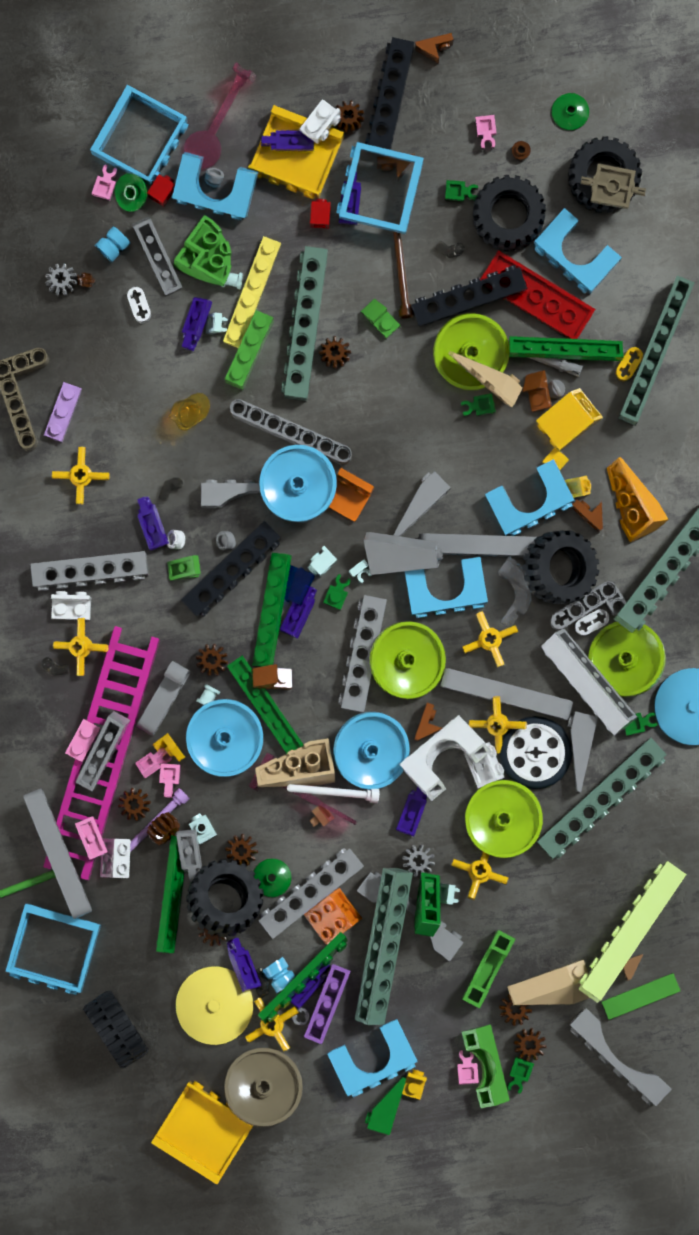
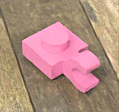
(150, 762)
(169, 775)

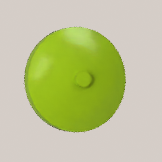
(474, 338)
(407, 659)
(628, 659)
(503, 819)

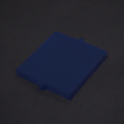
(298, 584)

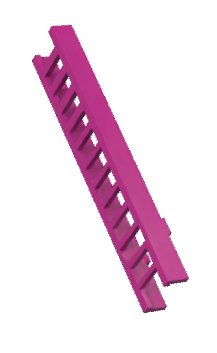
(117, 766)

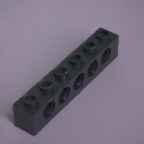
(402, 49)
(421, 304)
(262, 532)

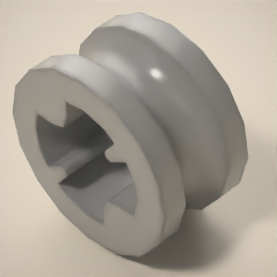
(306, 1017)

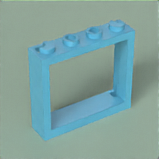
(114, 118)
(347, 188)
(35, 977)

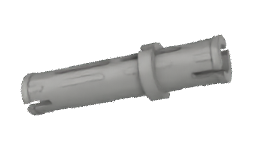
(561, 364)

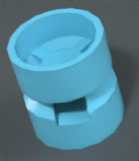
(112, 244)
(279, 974)

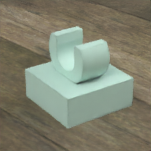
(214, 322)
(359, 569)
(447, 894)

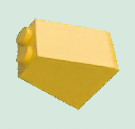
(569, 419)

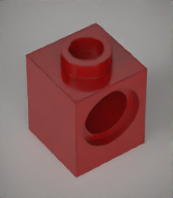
(161, 190)
(320, 214)

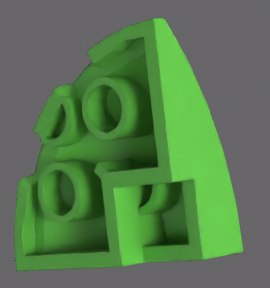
(205, 254)

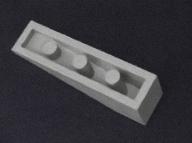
(156, 255)
(426, 497)
(581, 738)
(103, 750)

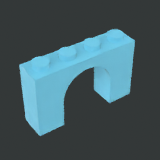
(189, 191)
(586, 276)
(557, 498)
(473, 593)
(400, 1058)

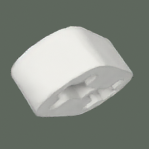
(134, 306)
(594, 626)

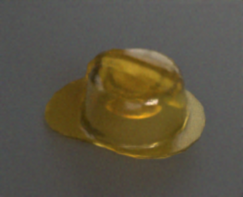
(190, 411)

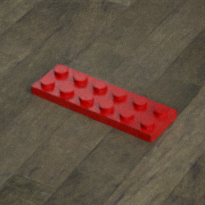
(543, 299)

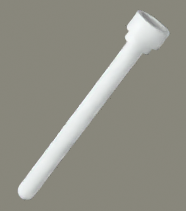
(370, 795)

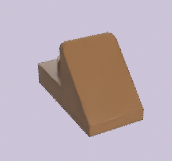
(631, 966)

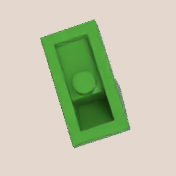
(380, 318)
(184, 568)

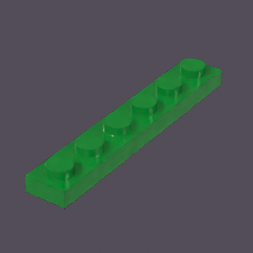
(565, 348)
(272, 609)
(265, 706)
(171, 900)
(310, 972)

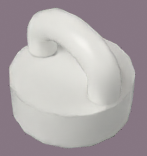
(176, 539)

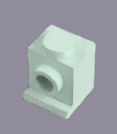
(322, 562)
(209, 831)

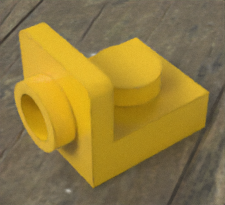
(579, 486)
(170, 746)
(414, 1084)

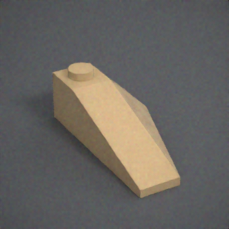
(500, 384)
(304, 766)
(551, 987)

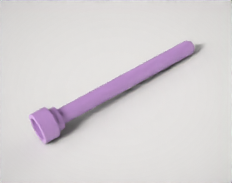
(178, 798)

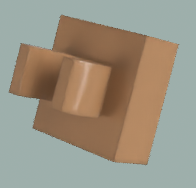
(321, 815)

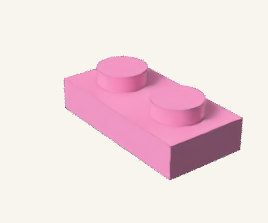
(83, 740)
(91, 838)

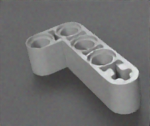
(585, 608)
(163, 698)

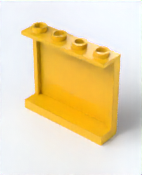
(296, 169)
(202, 1132)

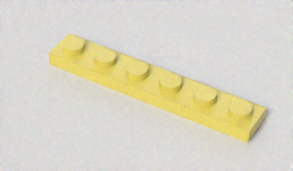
(252, 291)

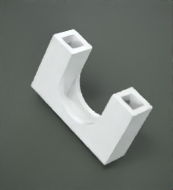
(454, 735)

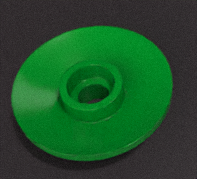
(569, 120)
(125, 192)
(282, 874)

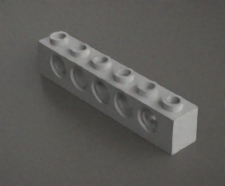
(40, 570)
(358, 703)
(274, 927)

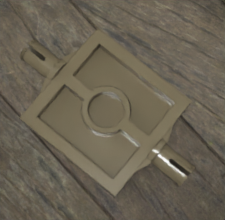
(613, 186)

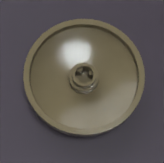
(263, 1087)

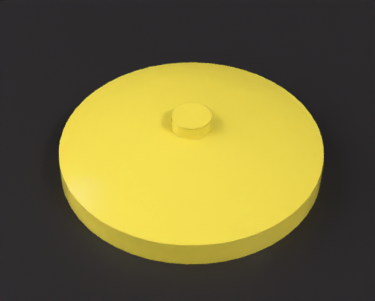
(213, 1006)

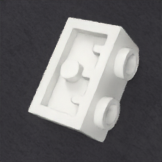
(320, 121)
(71, 606)
(487, 769)
(117, 860)

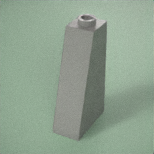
(400, 554)

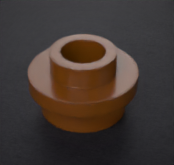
(521, 156)
(85, 279)

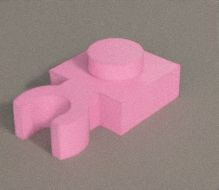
(486, 128)
(104, 185)
(467, 1071)

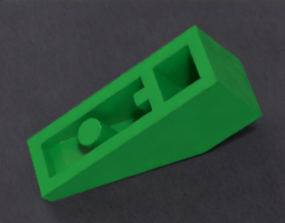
(428, 905)
(384, 1112)

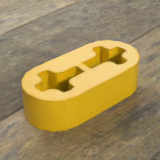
(633, 366)

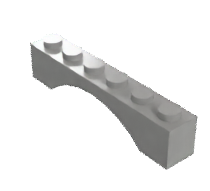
(219, 494)
(443, 941)
(650, 1085)

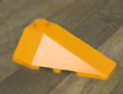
(638, 507)

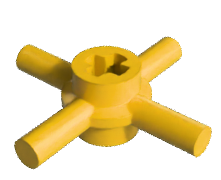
(89, 475)
(486, 630)
(85, 642)
(501, 719)
(472, 870)
(264, 1028)

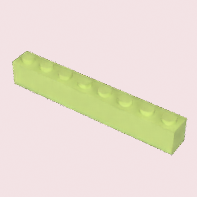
(632, 931)

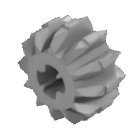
(53, 279)
(423, 856)

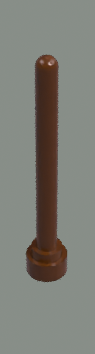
(405, 309)

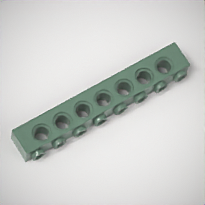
(311, 256)
(656, 350)
(626, 615)
(656, 756)
(383, 946)

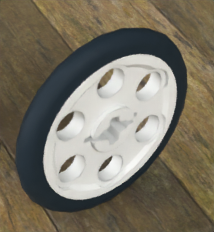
(549, 775)

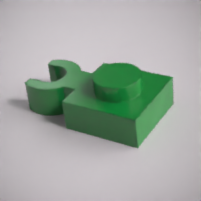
(456, 191)
(482, 405)
(336, 595)
(638, 724)
(520, 1071)

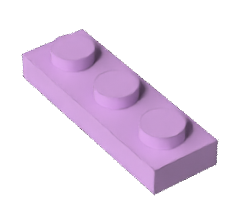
(62, 412)

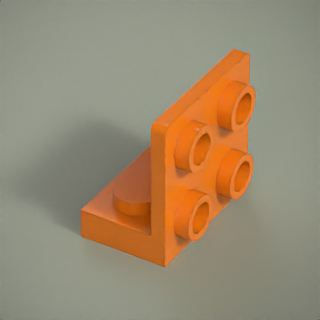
(350, 495)
(332, 916)

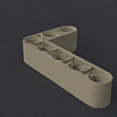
(15, 395)

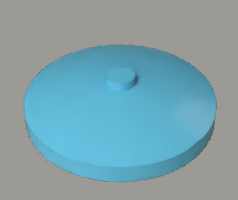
(298, 483)
(678, 706)
(224, 737)
(371, 750)

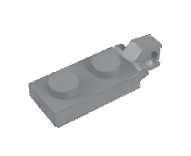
(189, 852)

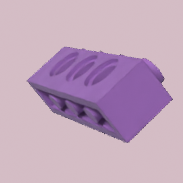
(327, 1004)

